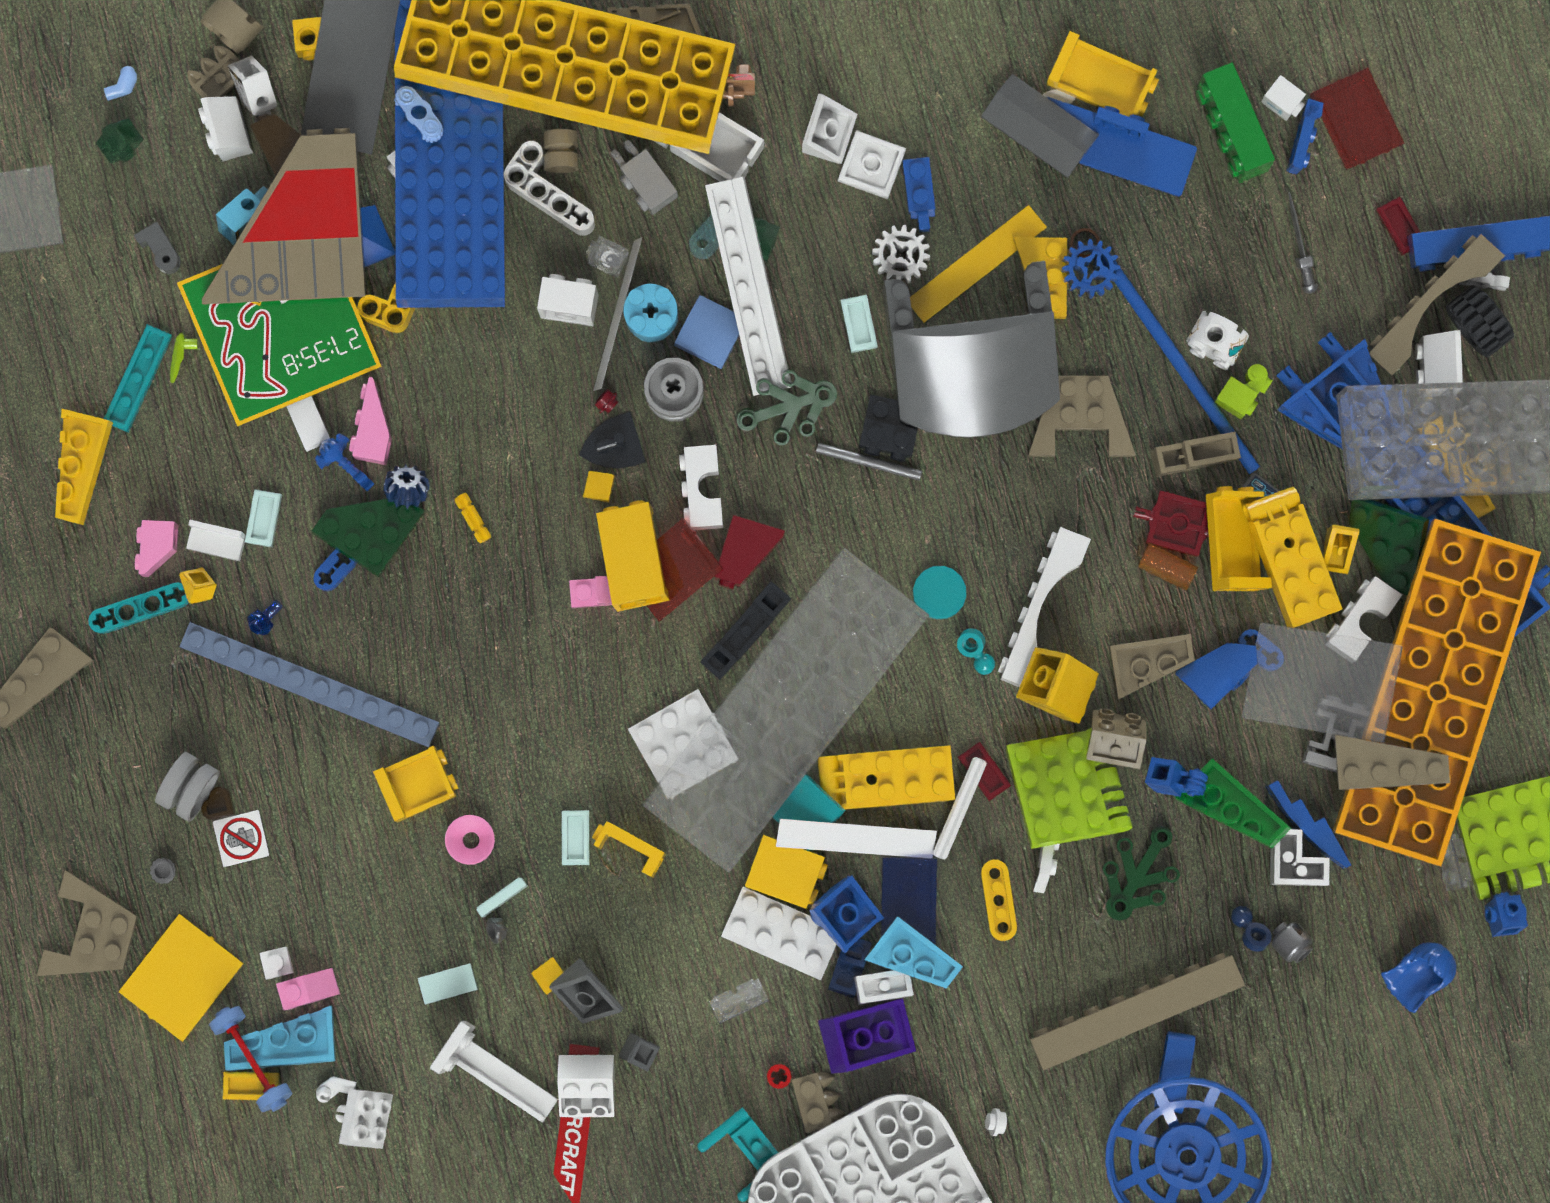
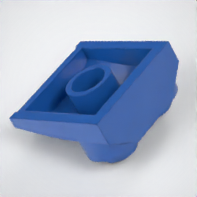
(845, 913)

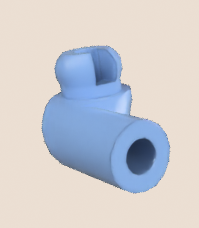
(124, 85)

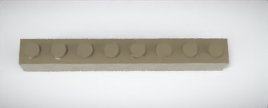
(1136, 1012)

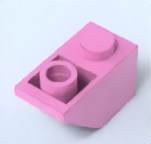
(157, 544)

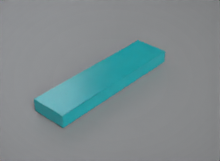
(138, 378)

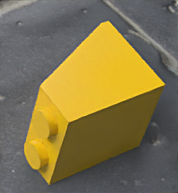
(1057, 684)

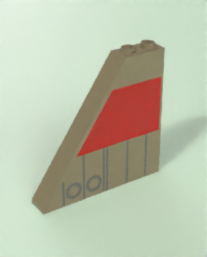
(303, 232)

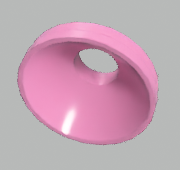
(455, 836)

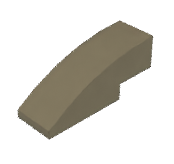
(1195, 454)

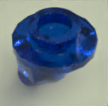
(260, 621)

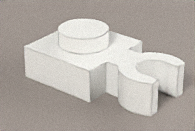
(1491, 281)

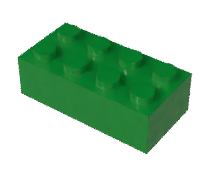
(1235, 123)

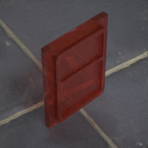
(1357, 119)
(684, 565)

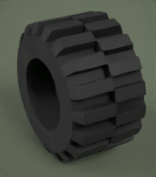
(1480, 321)

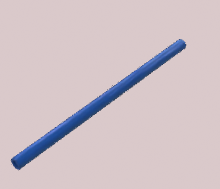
(1181, 365)

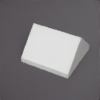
(828, 130)

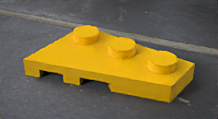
(1052, 252)

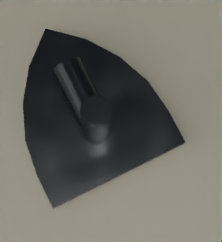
(614, 444)

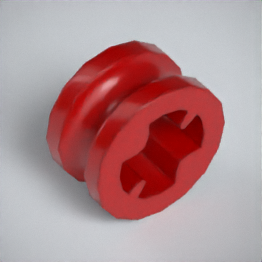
(782, 1084)

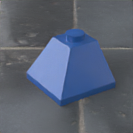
(375, 237)

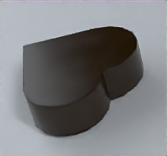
(218, 805)

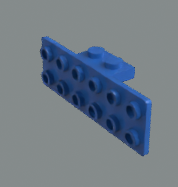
(1133, 151)

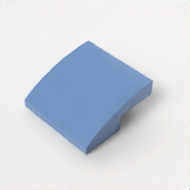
(709, 332)

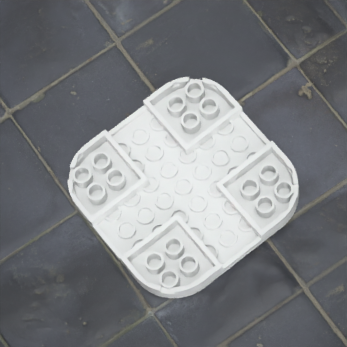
(877, 1154)

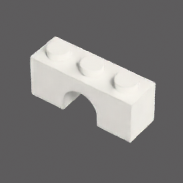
(698, 464)
(1374, 598)

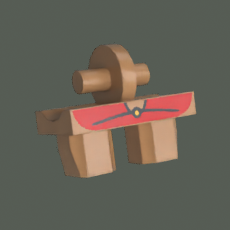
(739, 84)

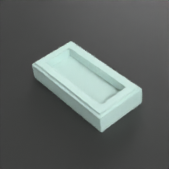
(859, 323)
(263, 518)
(575, 838)
(501, 897)
(447, 983)

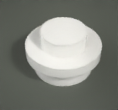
(996, 1122)

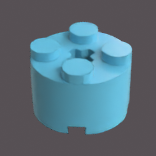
(636, 309)

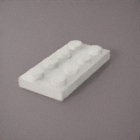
(779, 933)

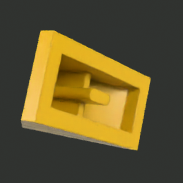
(1339, 548)

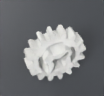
(910, 247)

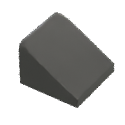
(639, 1052)

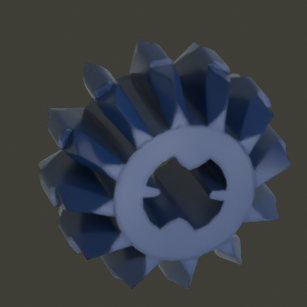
(406, 486)

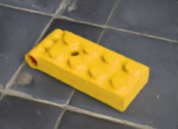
(1296, 572)
(900, 776)

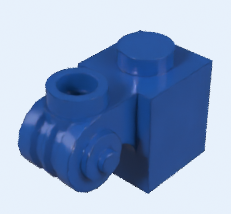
(1172, 779)

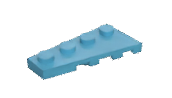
(289, 1043)

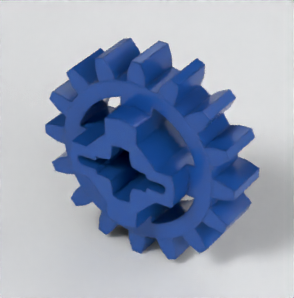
(1080, 265)

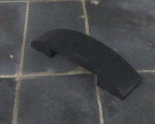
(746, 631)

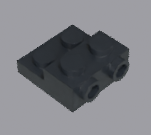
(885, 432)

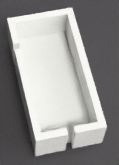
(729, 154)

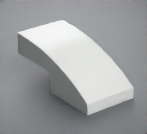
(308, 423)

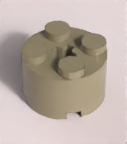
(231, 22)

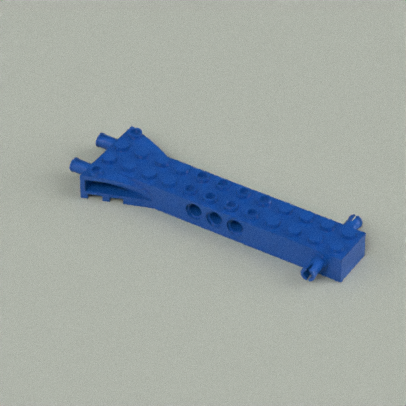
(1316, 409)

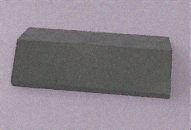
(1039, 125)

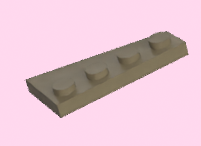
(40, 673)
(1384, 765)

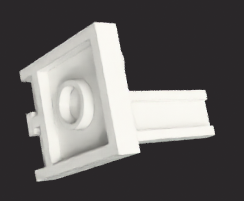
(493, 1072)

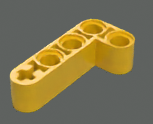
(384, 311)

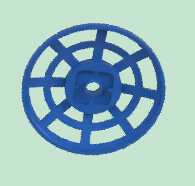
(1188, 1136)

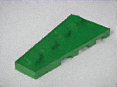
(1236, 807)

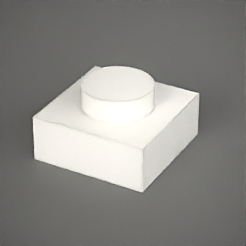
(276, 963)

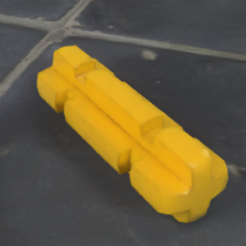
(472, 518)

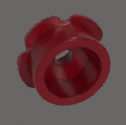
(606, 401)

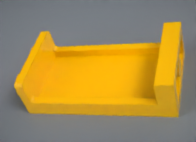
(1101, 77)
(1231, 543)
(631, 556)

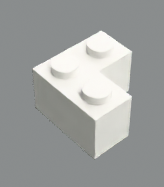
(1289, 866)

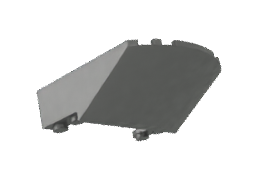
(974, 373)

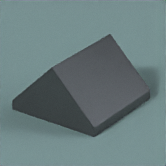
(585, 993)

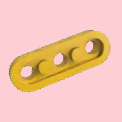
(1002, 887)

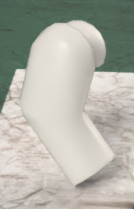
(332, 1087)

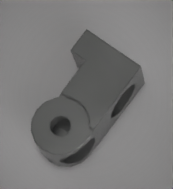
(165, 255)

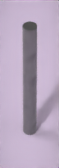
(869, 461)

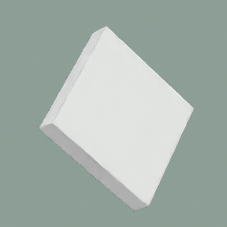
(871, 164)

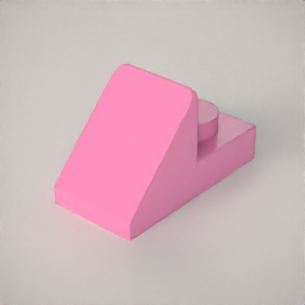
(590, 592)

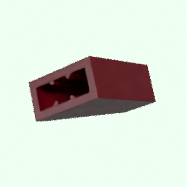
(745, 550)

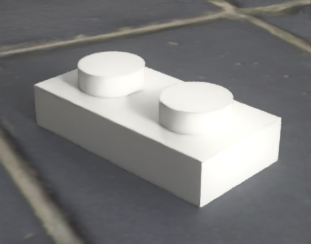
(882, 986)

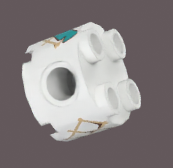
(1212, 328)

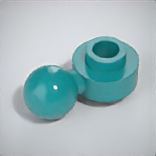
(983, 662)

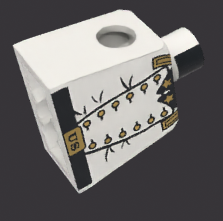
(253, 86)

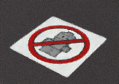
(240, 838)

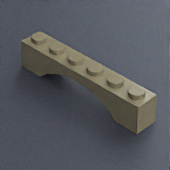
(1475, 262)

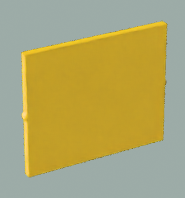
(181, 977)

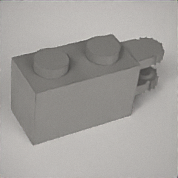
(645, 179)

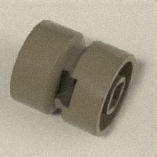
(560, 152)

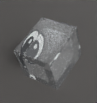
(607, 256)

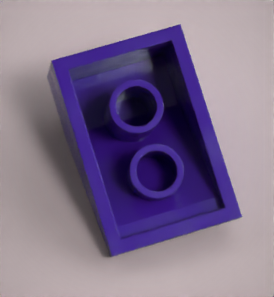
(866, 1036)

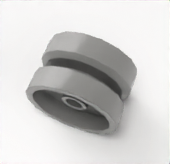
(668, 374)
(187, 786)

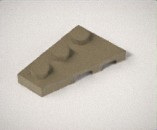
(1147, 661)

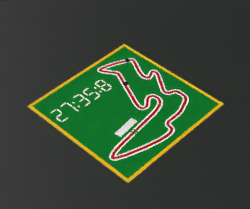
(278, 349)

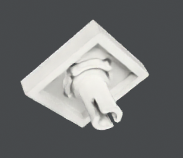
(364, 1118)

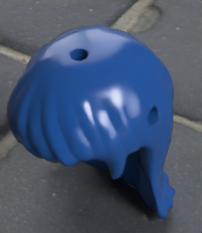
(1420, 974)

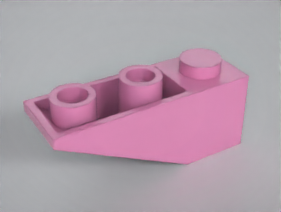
(373, 433)

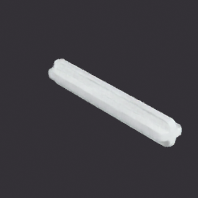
(959, 808)

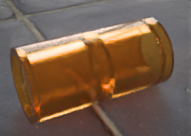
(1168, 567)

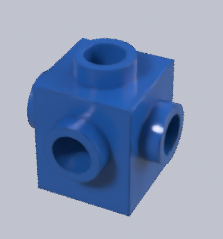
(1505, 914)

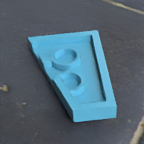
(913, 955)

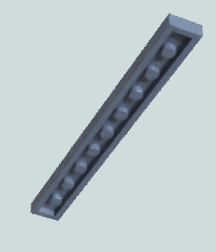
(309, 684)

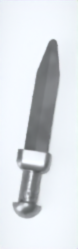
(1304, 262)

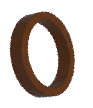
(1084, 230)

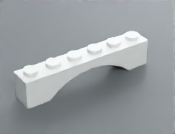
(1065, 556)

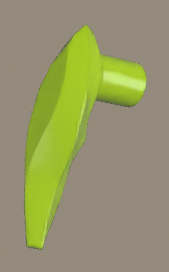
(178, 354)

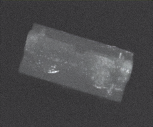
(1454, 874)
(731, 1005)

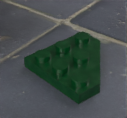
(368, 531)
(1390, 540)

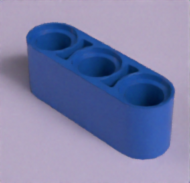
(1176, 1064)

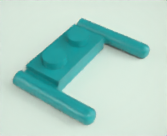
(747, 1137)

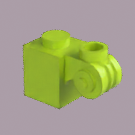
(1240, 397)

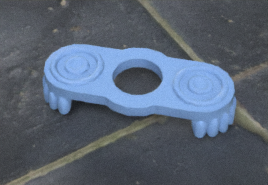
(429, 125)

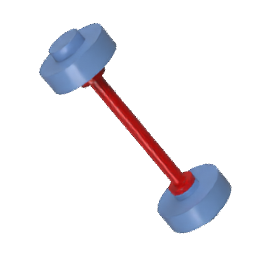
(227, 1021)

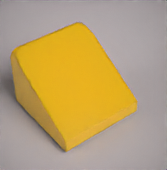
(599, 486)
(197, 585)
(547, 974)

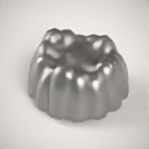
(163, 870)
(496, 929)

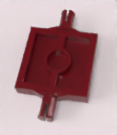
(1176, 523)

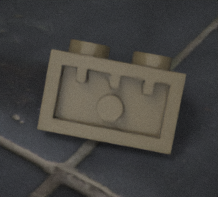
(1117, 738)

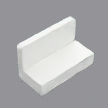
(216, 540)

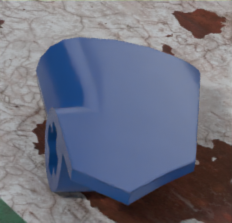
(1219, 672)

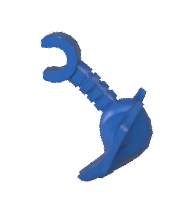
(332, 451)

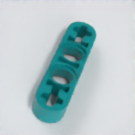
(140, 610)

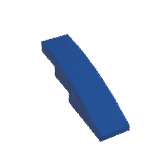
(1316, 832)

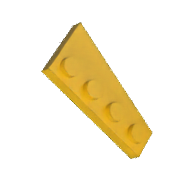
(82, 453)

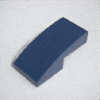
(849, 966)

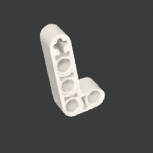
(552, 194)

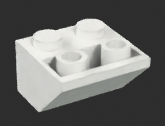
(227, 127)
(586, 1085)

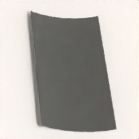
(351, 68)

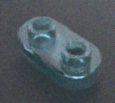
(707, 233)

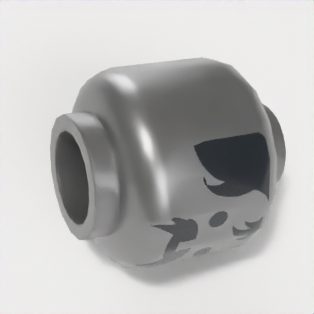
(1292, 942)

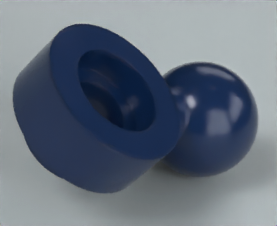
(1242, 917)

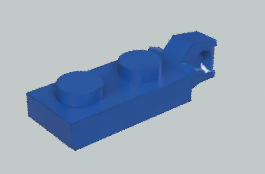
(1305, 134)
(919, 191)

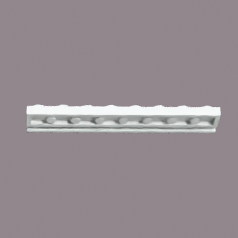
(748, 282)

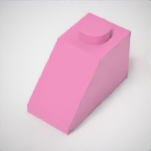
(308, 989)

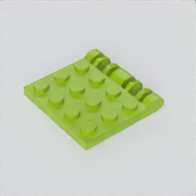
(1064, 791)
(1505, 833)

